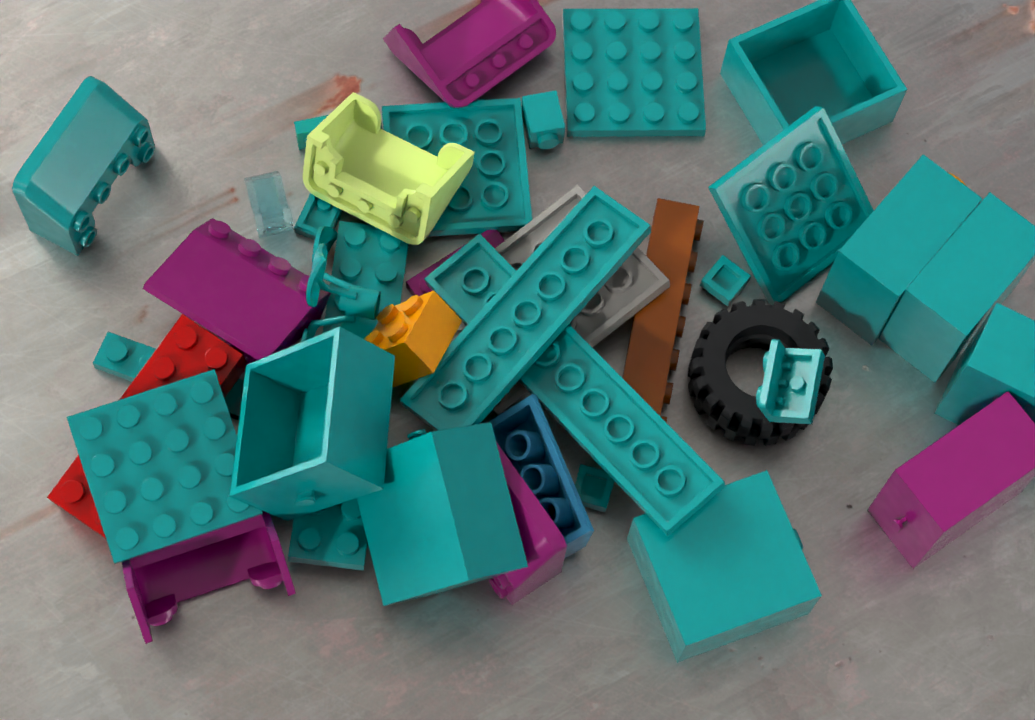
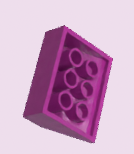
(236, 290)

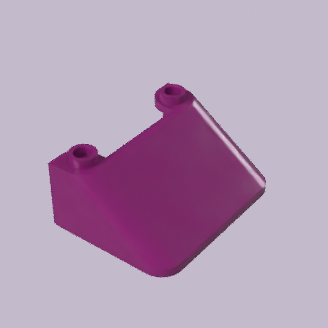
(475, 48)

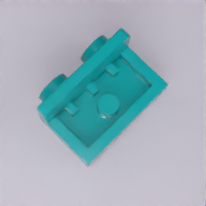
(790, 383)

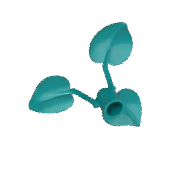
(353, 299)

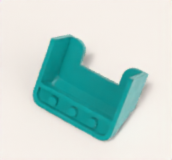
(78, 163)

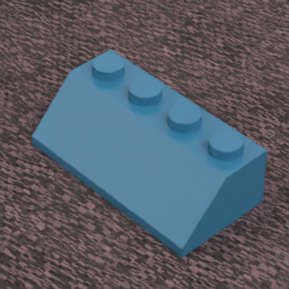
(534, 453)

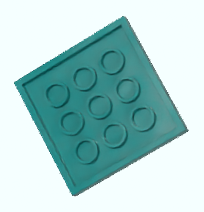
(633, 72)
(497, 186)
(793, 204)
(161, 465)

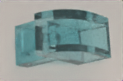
(269, 204)

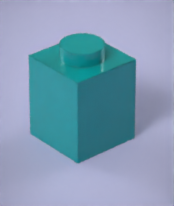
(543, 120)

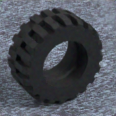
(741, 329)

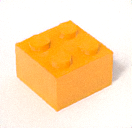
(415, 334)

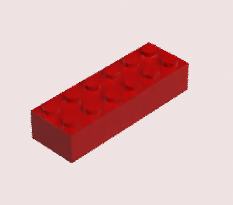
(181, 354)

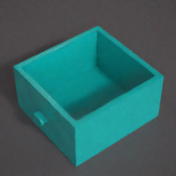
(811, 60)
(894, 247)
(960, 287)
(993, 363)
(313, 425)
(441, 515)
(725, 569)

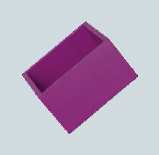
(957, 480)

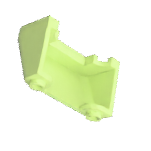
(379, 174)

